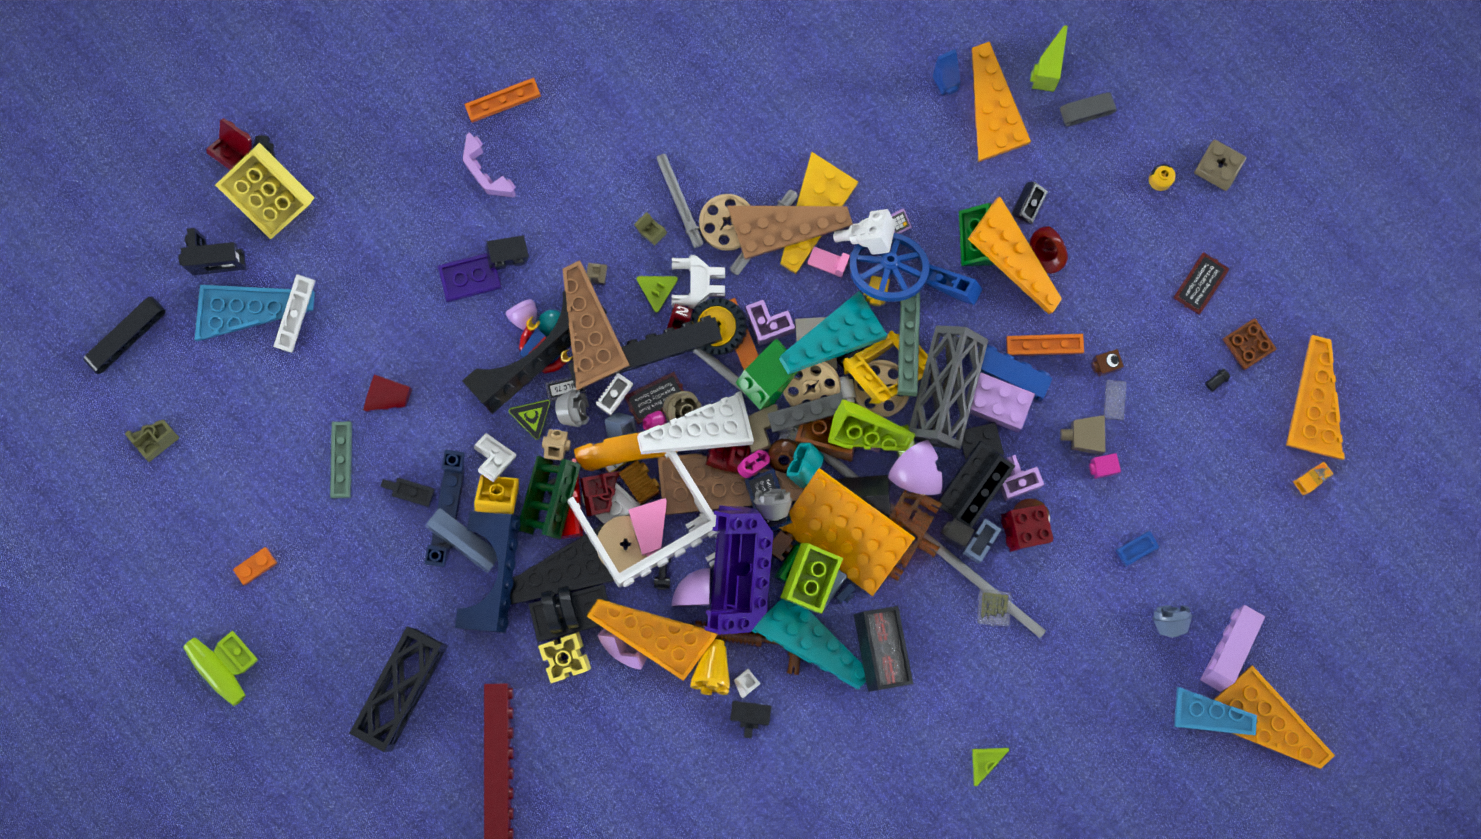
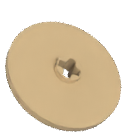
(613, 534)

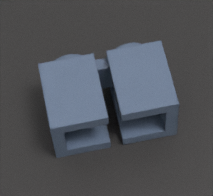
(985, 534)

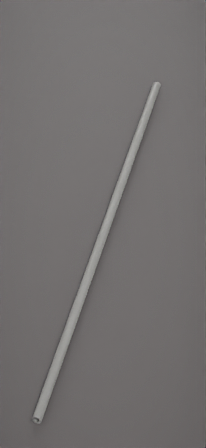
(848, 473)

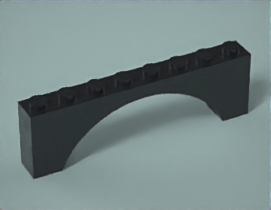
(500, 384)

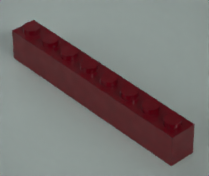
(497, 761)

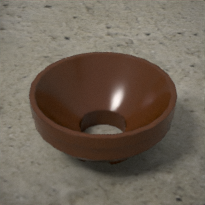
(778, 448)

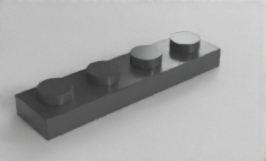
(804, 413)

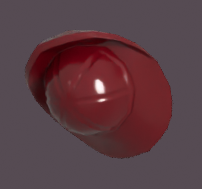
(1045, 239)

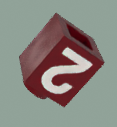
(679, 316)

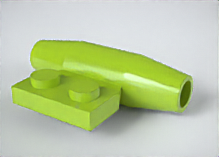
(221, 666)

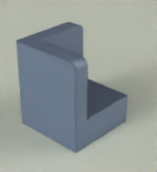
(619, 425)

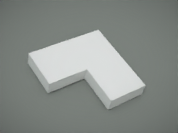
(498, 457)

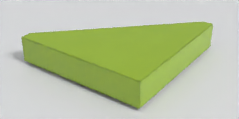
(984, 761)

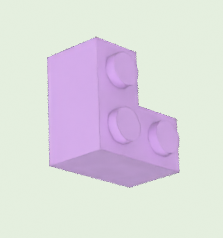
(766, 327)

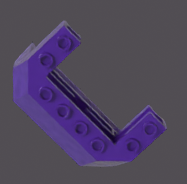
(740, 570)

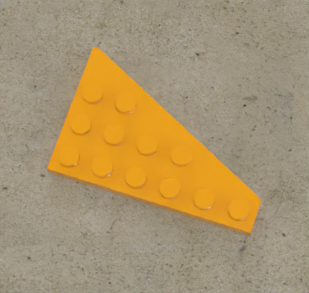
(1277, 723)

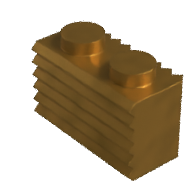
(639, 482)

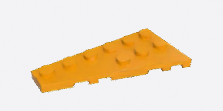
(996, 114)
(1008, 249)
(1316, 408)
(663, 640)

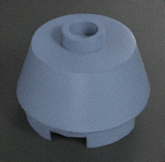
(1172, 620)

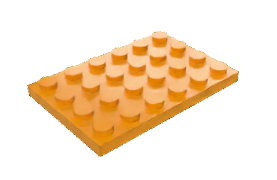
(850, 528)

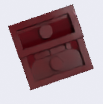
(727, 457)

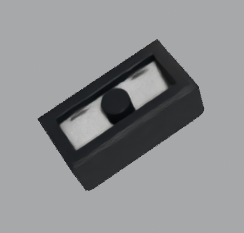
(1029, 202)

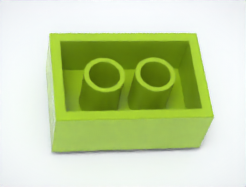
(811, 577)

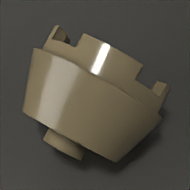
(679, 404)

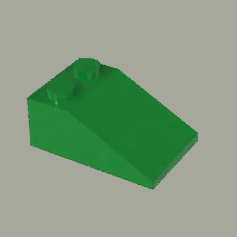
(765, 377)

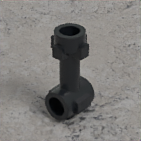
(661, 581)

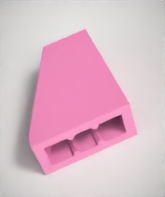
(649, 525)

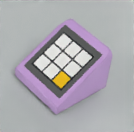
(901, 221)

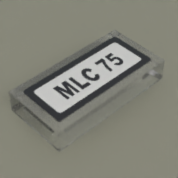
(560, 387)

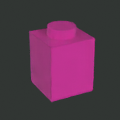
(1104, 466)

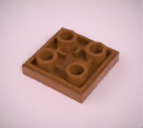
(1249, 344)

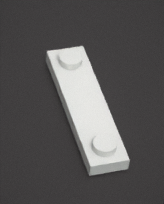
(294, 313)

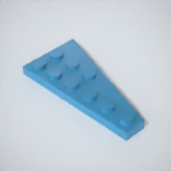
(237, 308)

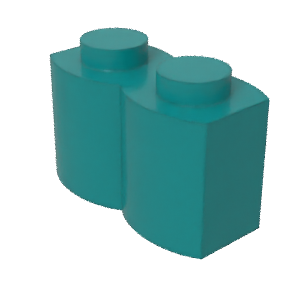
(805, 464)

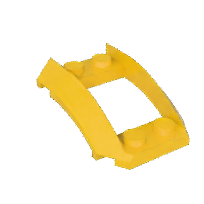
(867, 378)

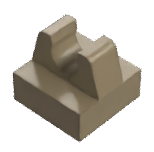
(597, 273)

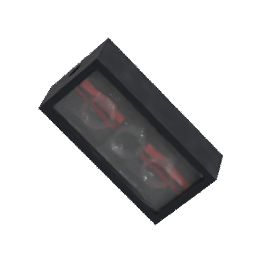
(883, 648)

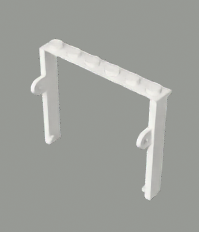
(660, 557)

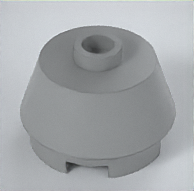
(572, 408)
(773, 504)

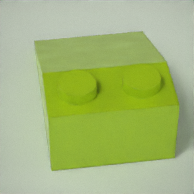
(1048, 70)

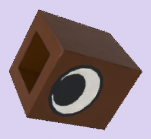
(1107, 363)

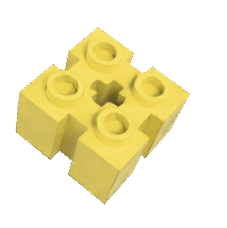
(559, 668)

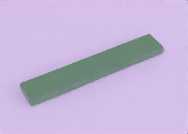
(908, 346)

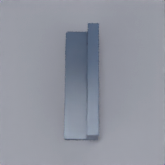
(462, 540)

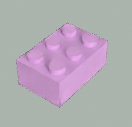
(1001, 402)

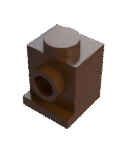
(782, 545)

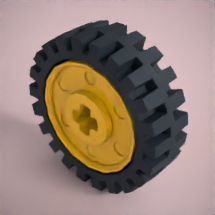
(732, 323)

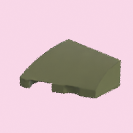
(153, 439)

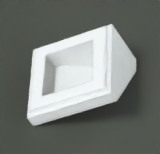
(746, 683)

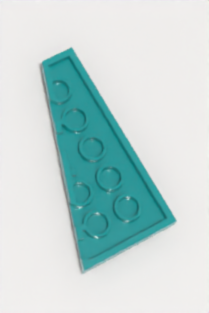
(842, 332)
(809, 639)

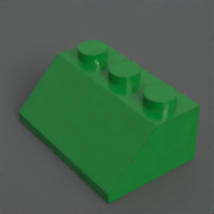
(968, 221)

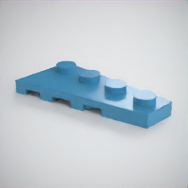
(1202, 713)

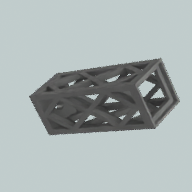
(941, 431)

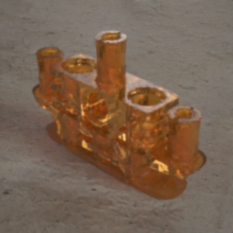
(918, 525)

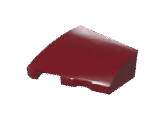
(386, 394)
(599, 492)

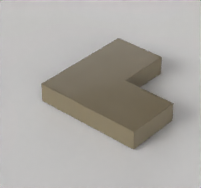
(759, 424)

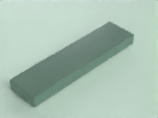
(341, 459)

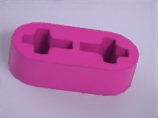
(756, 466)

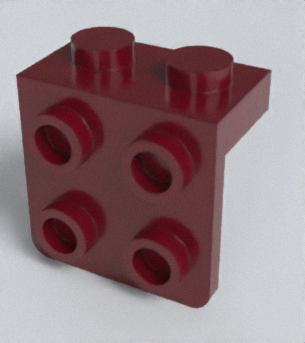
(231, 145)
(1026, 527)

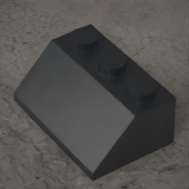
(872, 490)

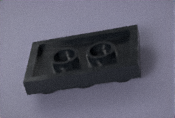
(986, 433)

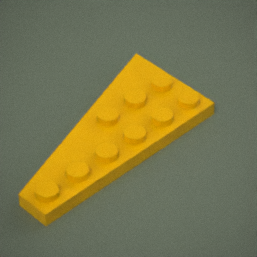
(821, 187)

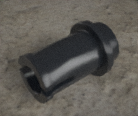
(1217, 380)

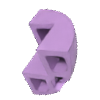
(917, 470)
(693, 589)
(621, 651)

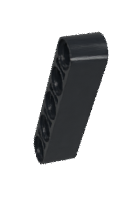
(124, 335)

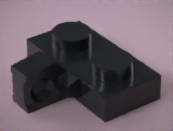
(750, 715)

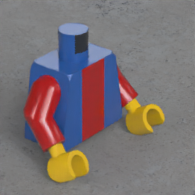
(532, 339)

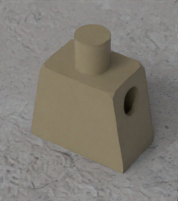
(1086, 435)

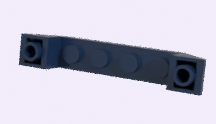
(449, 499)

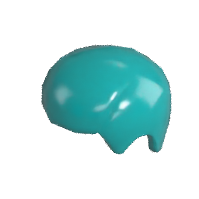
(548, 321)

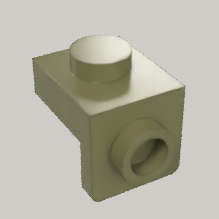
(650, 229)

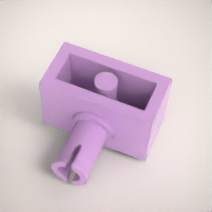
(1020, 481)

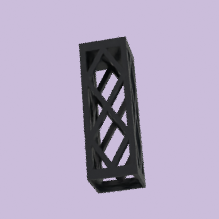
(380, 696)

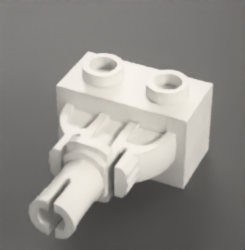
(871, 232)

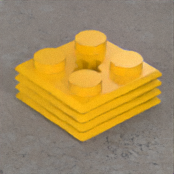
(497, 495)

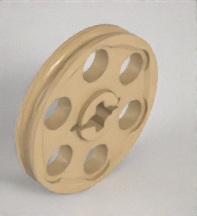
(717, 220)
(811, 378)
(899, 402)

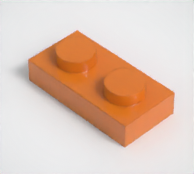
(255, 566)

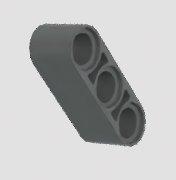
(1088, 109)

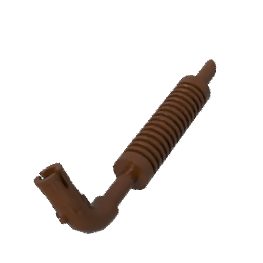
(757, 639)

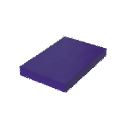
(468, 278)

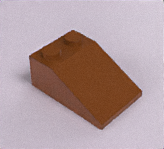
(818, 434)

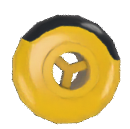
(1162, 177)

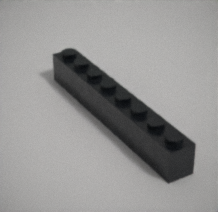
(667, 345)

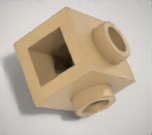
(556, 444)

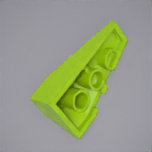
(860, 427)

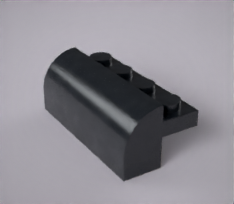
(975, 484)

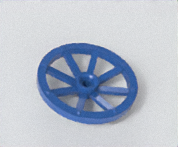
(889, 264)

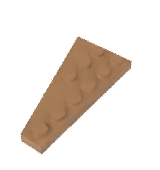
(591, 335)

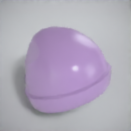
(521, 313)

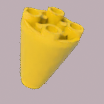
(712, 670)

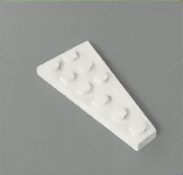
(704, 428)

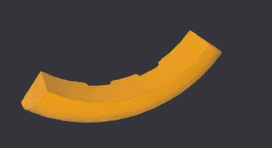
(611, 452)

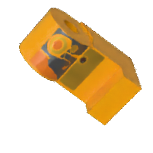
(1313, 478)

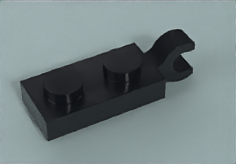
(410, 491)

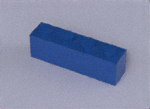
(1015, 373)

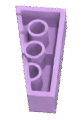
(1233, 648)

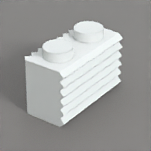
(614, 394)

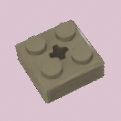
(1209, 169)

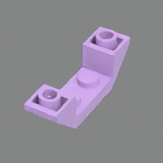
(501, 186)

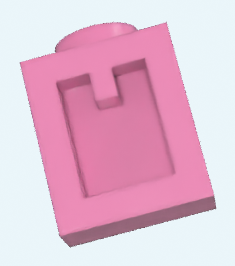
(828, 261)

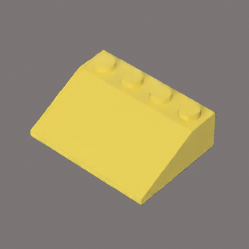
(265, 191)

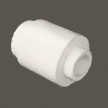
(847, 389)

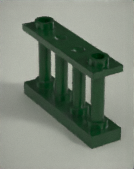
(558, 506)

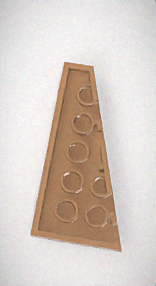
(775, 227)

